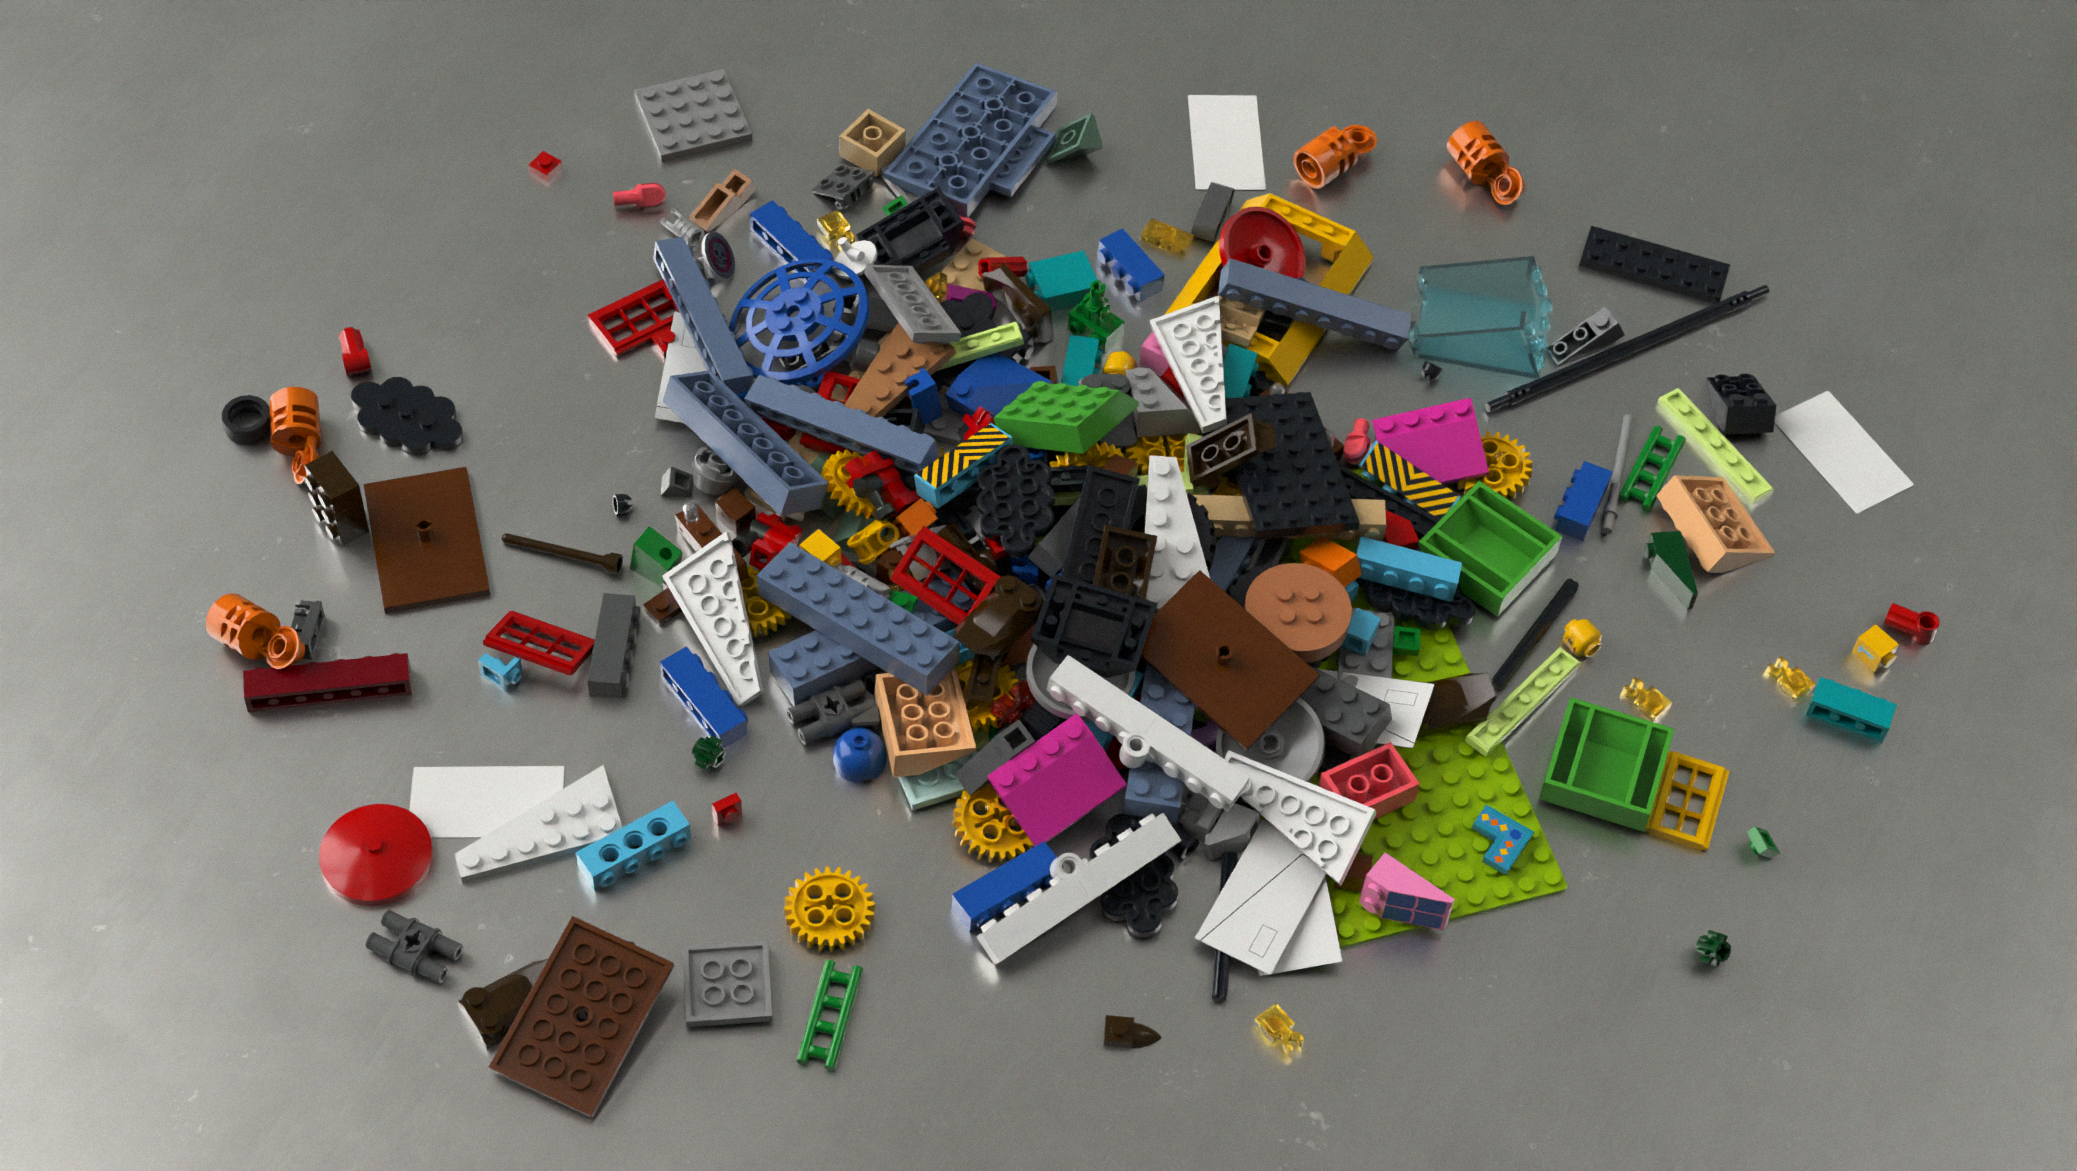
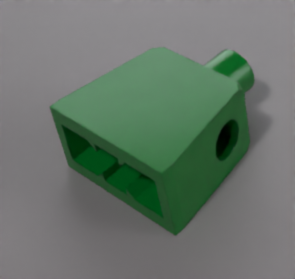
(654, 556)

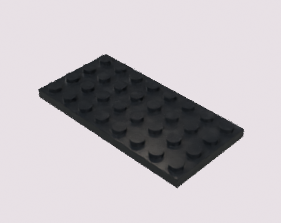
(1299, 481)

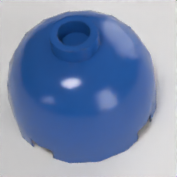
(859, 755)

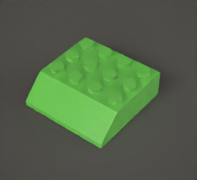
(1063, 416)
(1495, 543)
(1607, 764)

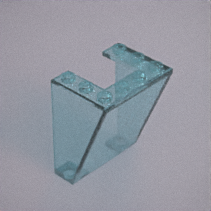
(1484, 315)

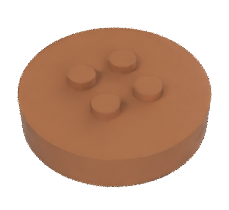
(1301, 608)

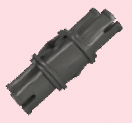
(830, 710)
(413, 934)

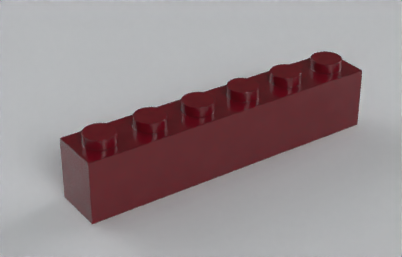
(327, 682)

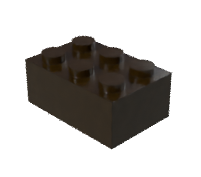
(336, 498)

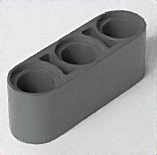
(1212, 211)

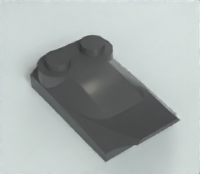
(1123, 433)

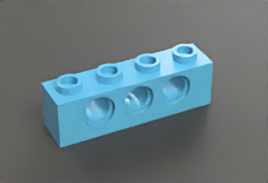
(641, 833)

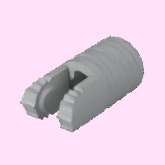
(684, 228)

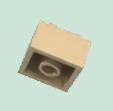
(872, 142)

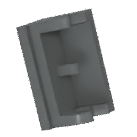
(308, 624)

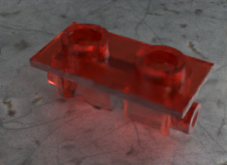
(1010, 710)

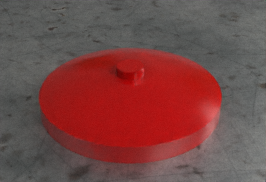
(1262, 240)
(376, 854)

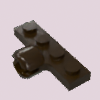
(956, 537)

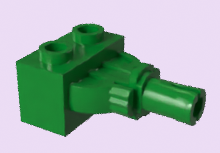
(1094, 319)

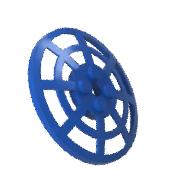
(805, 323)

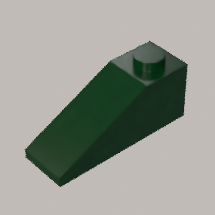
(1671, 563)

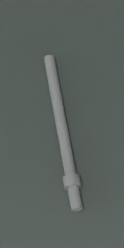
(1611, 509)

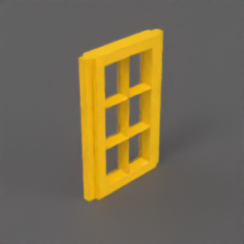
(1711, 806)

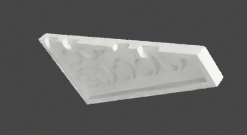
(1194, 351)
(1169, 517)
(714, 605)
(1312, 818)
(546, 831)

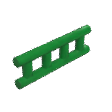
(1656, 480)
(837, 1030)

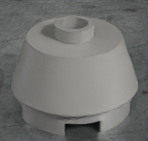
(712, 473)

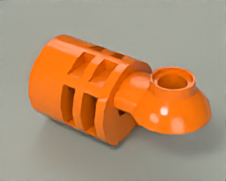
(1333, 154)
(1485, 161)
(296, 427)
(253, 631)

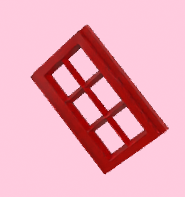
(625, 304)
(825, 390)
(957, 556)
(545, 659)

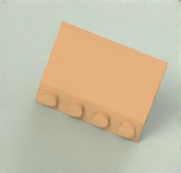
(1714, 523)
(921, 728)

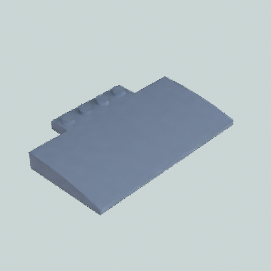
(978, 140)

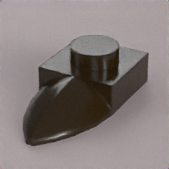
(1126, 1033)

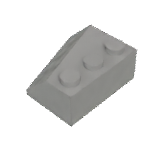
(1160, 406)

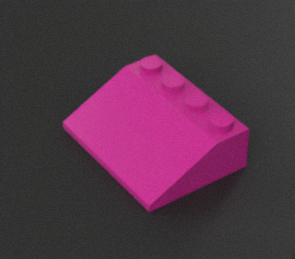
(1437, 440)
(1056, 780)

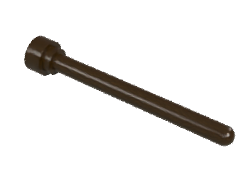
(611, 562)

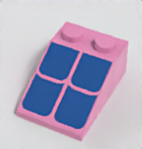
(1404, 896)

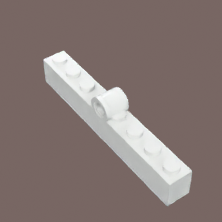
(1147, 733)
(1078, 888)

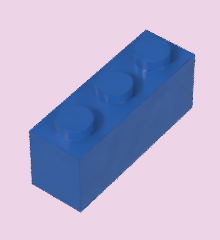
(1130, 265)
(1582, 500)

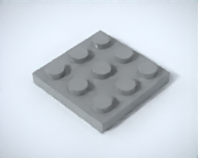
(727, 983)

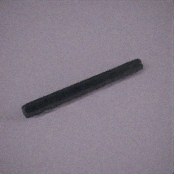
(1534, 634)
(1222, 960)

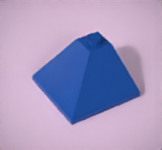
(990, 383)

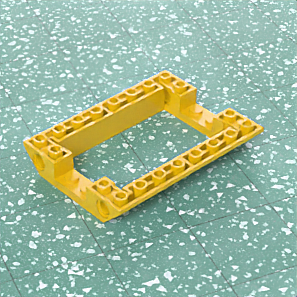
(1339, 244)

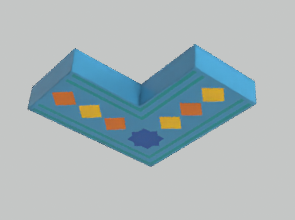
(1508, 838)

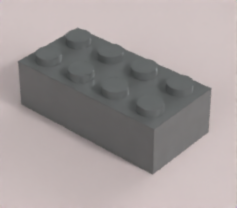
(1347, 714)

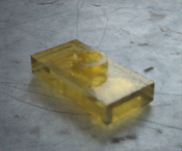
(1167, 237)

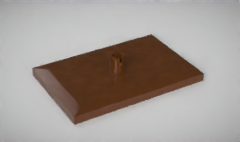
(426, 540)
(1235, 691)
(589, 978)

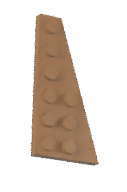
(896, 361)

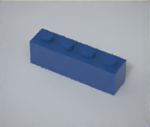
(787, 237)
(703, 696)
(1003, 887)

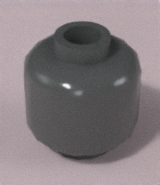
(863, 355)

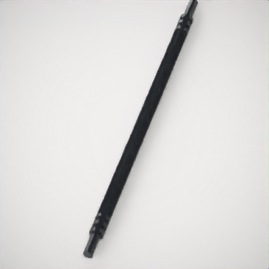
(1624, 349)

